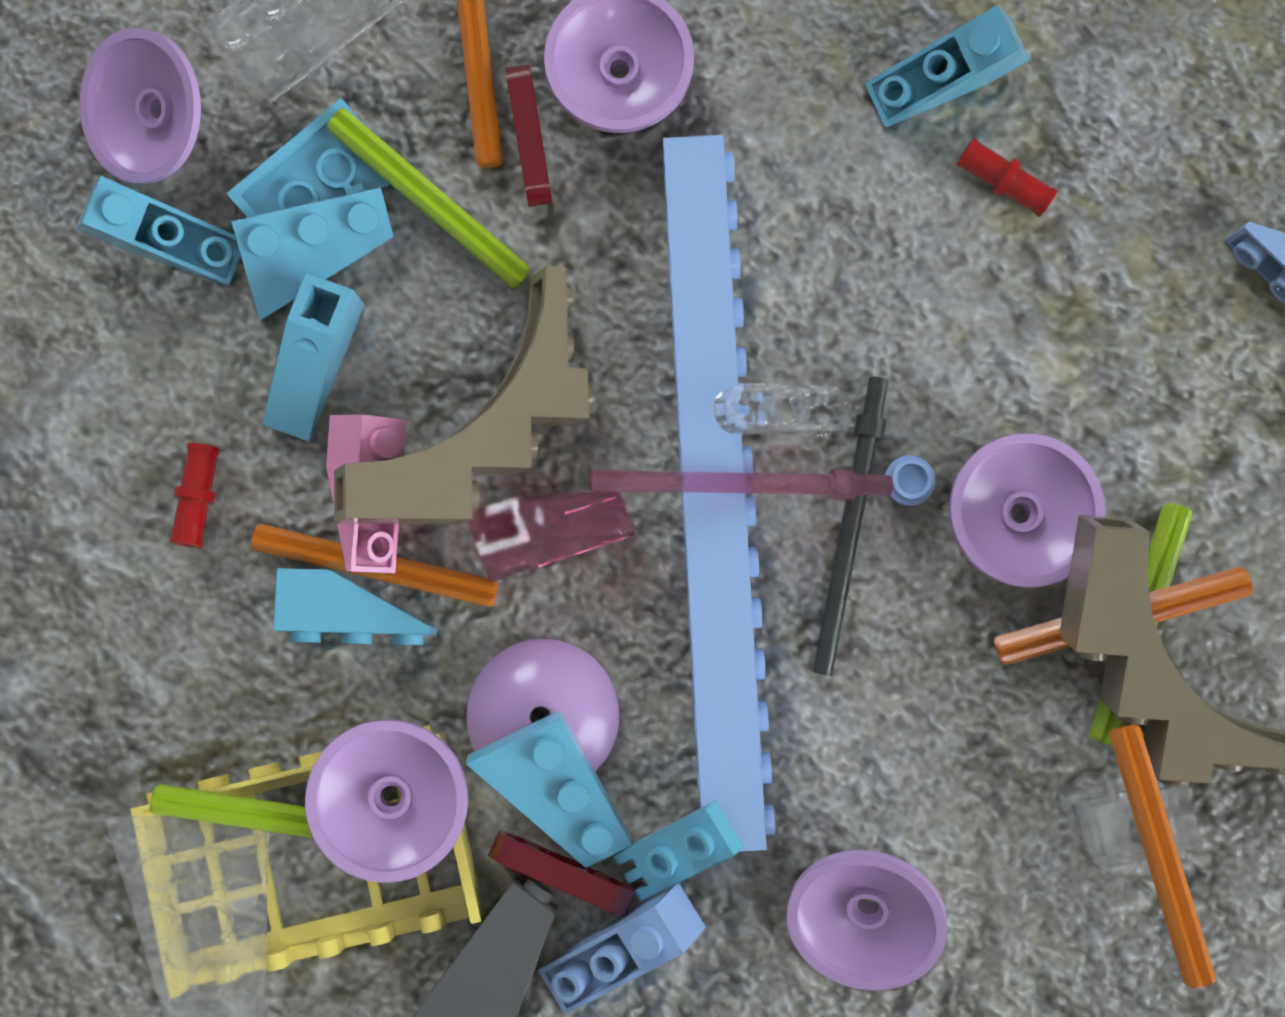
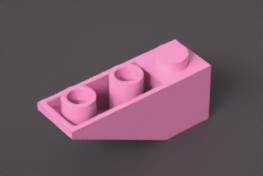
(365, 440)

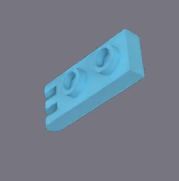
(680, 850)

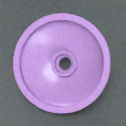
(606, 34)
(140, 105)
(1050, 486)
(547, 676)
(363, 829)
(864, 941)

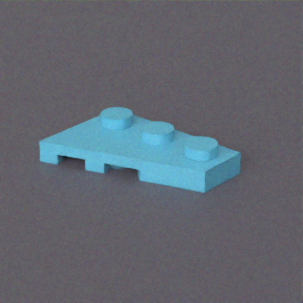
(306, 171)
(308, 239)
(555, 787)

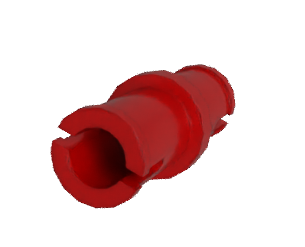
(1006, 177)
(194, 495)

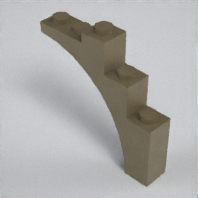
(438, 481)
(1112, 620)

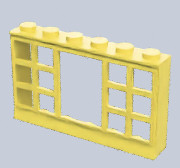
(371, 924)

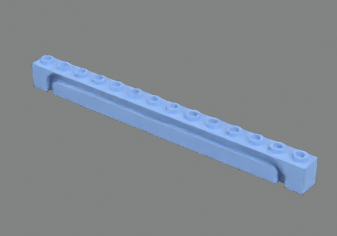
(716, 524)

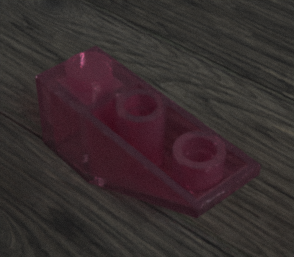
(545, 529)

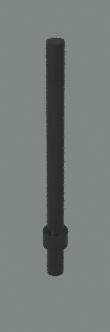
(869, 429)

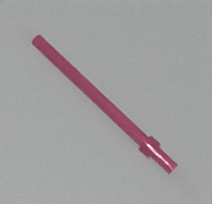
(837, 484)

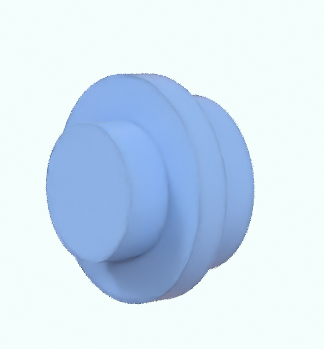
(911, 479)

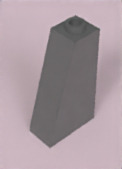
(498, 959)

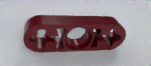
(528, 135)
(561, 873)

